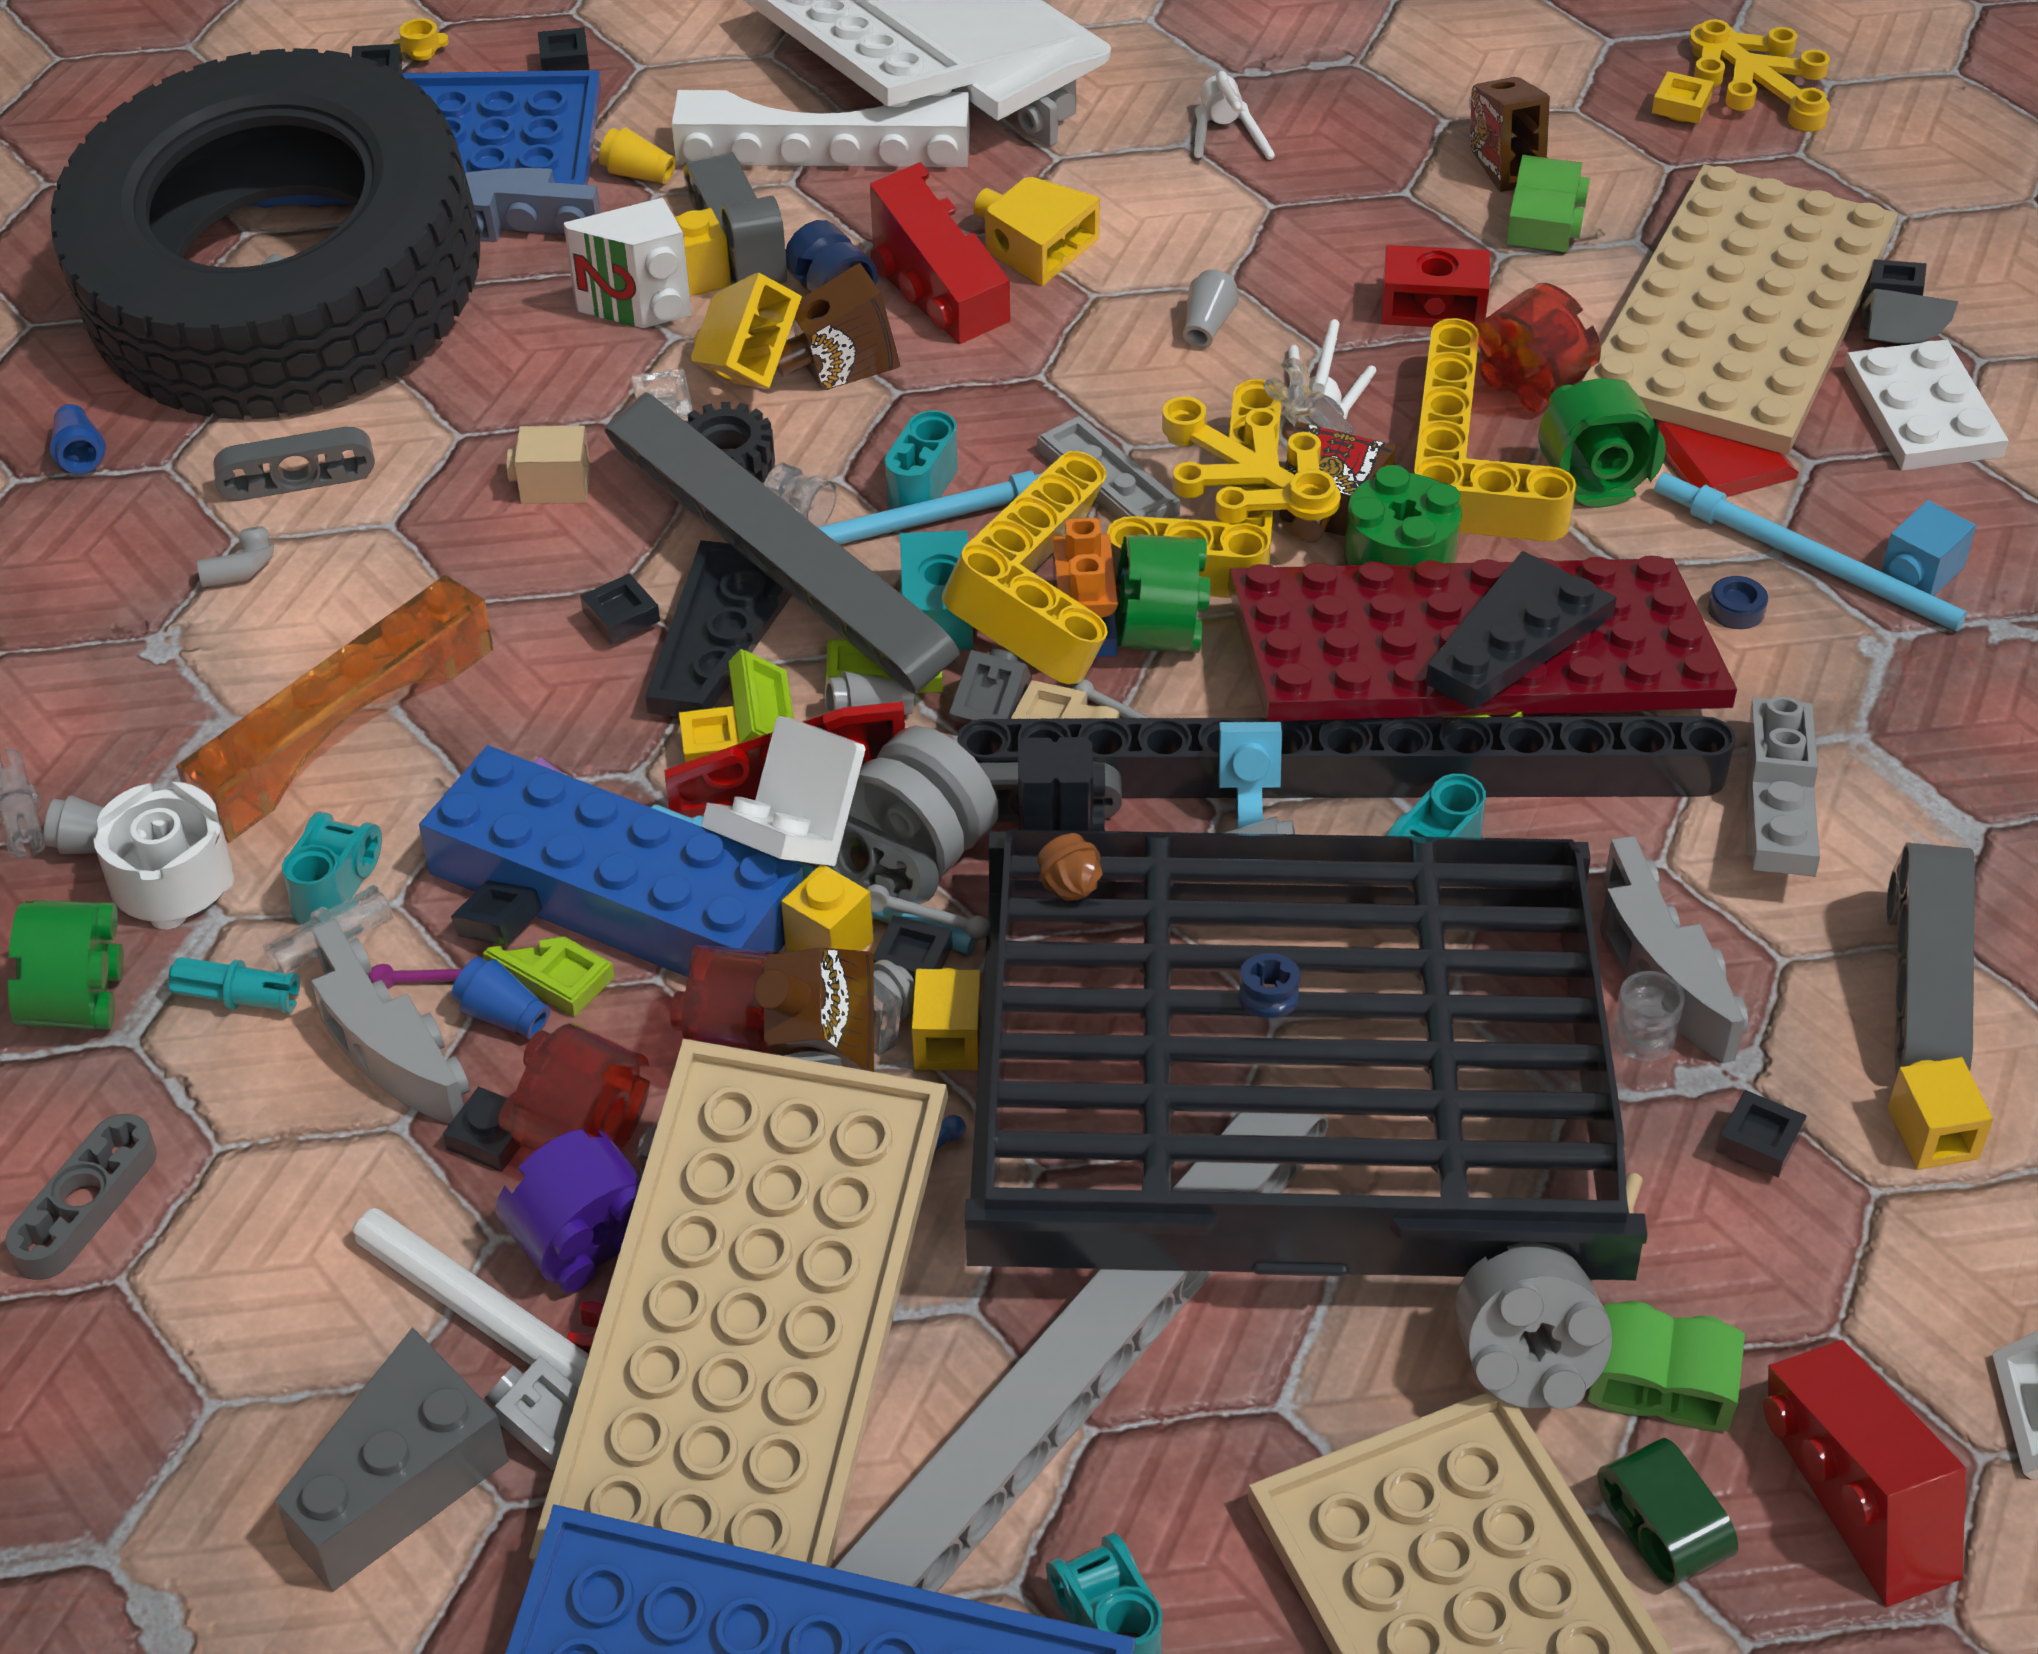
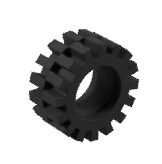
(738, 430)

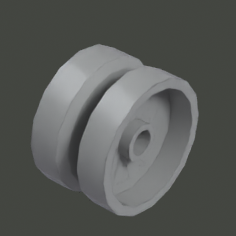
(926, 795)

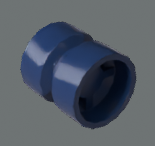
(821, 253)

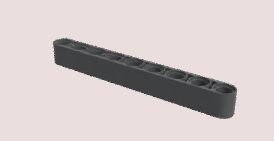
(783, 543)

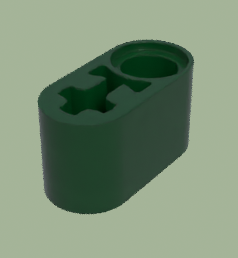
(1667, 1511)

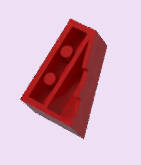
(933, 260)
(1872, 1468)

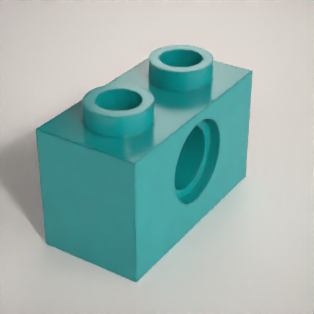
(925, 569)

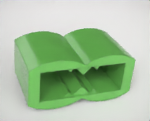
(1546, 203)
(1670, 1367)

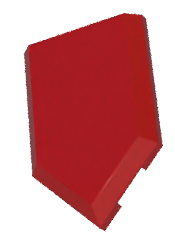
(1722, 462)

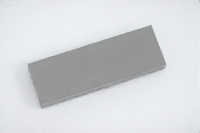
(1127, 487)

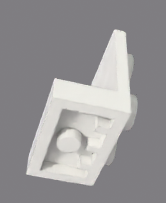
(800, 796)

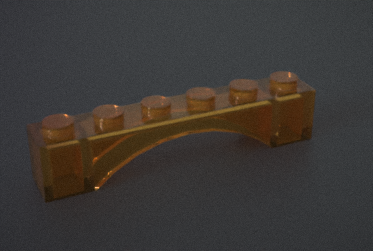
(259, 756)

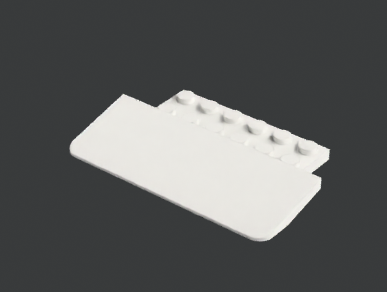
(920, 48)

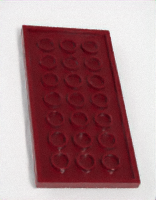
(1363, 636)

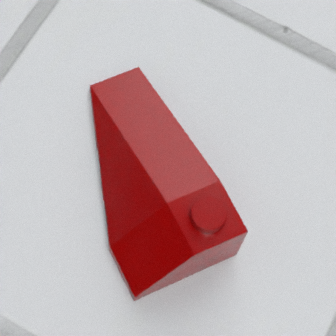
(739, 768)

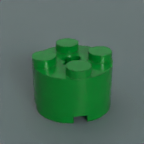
(1601, 439)
(1402, 520)
(1161, 593)
(64, 964)

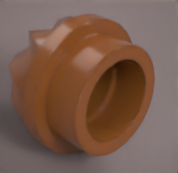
(1070, 867)

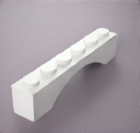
(924, 131)

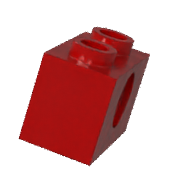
(1434, 285)

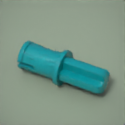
(234, 984)

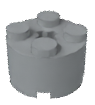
(1533, 1326)

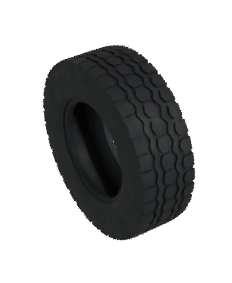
(285, 328)

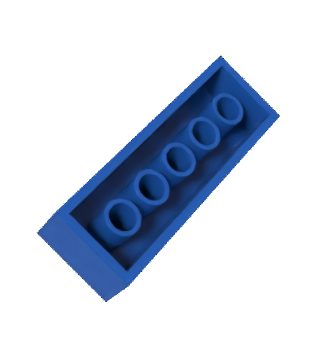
(606, 862)

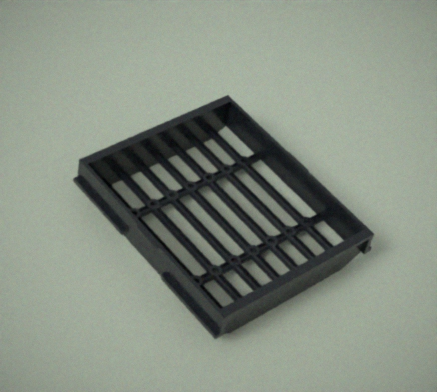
(1298, 883)

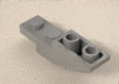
(1781, 787)
(1648, 937)
(382, 1033)

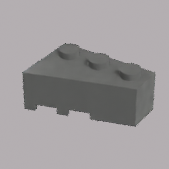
(390, 1463)

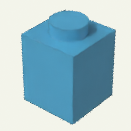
(1929, 548)

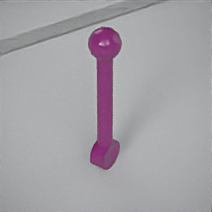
(389, 977)

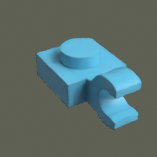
(1249, 762)

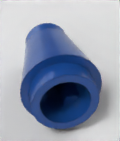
(76, 440)
(498, 998)

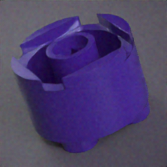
(571, 1206)

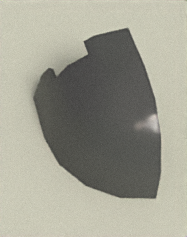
(1904, 317)

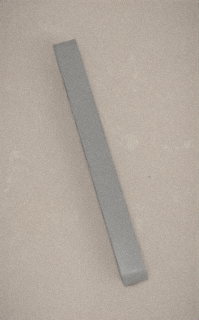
(1050, 1393)

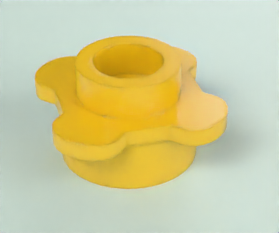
(420, 39)

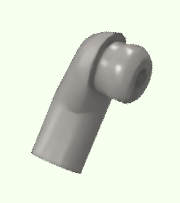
(242, 564)

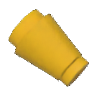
(635, 157)

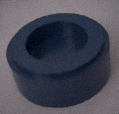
(1738, 602)

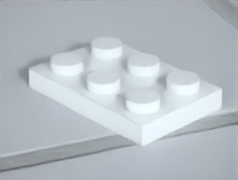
(1925, 405)

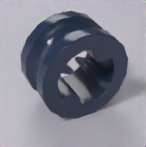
(1269, 1001)

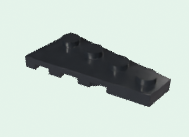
(720, 611)
(1517, 628)

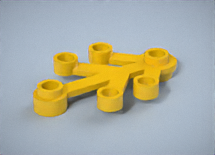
(1717, 41)
(1307, 494)

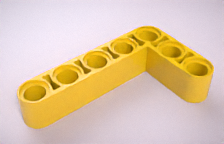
(1495, 495)
(1227, 544)
(996, 581)

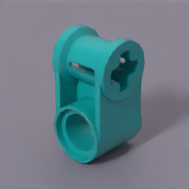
(1447, 810)
(329, 864)
(1108, 1593)

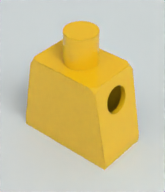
(1038, 226)
(746, 331)

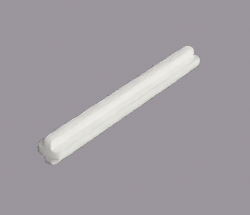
(467, 1294)

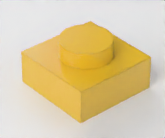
(1682, 97)
(708, 731)

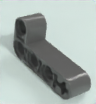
(749, 222)
(1934, 911)

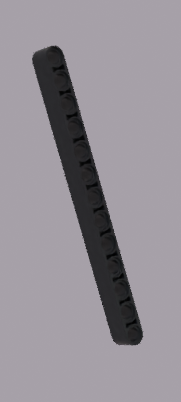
(1399, 754)

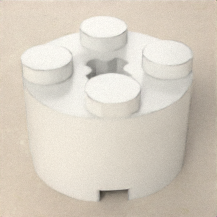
(163, 853)

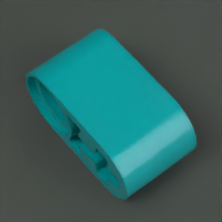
(922, 459)

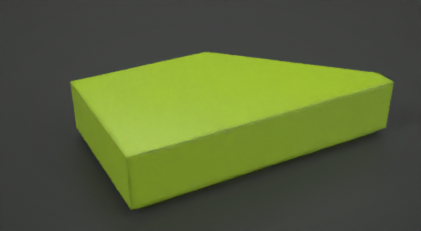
(557, 972)

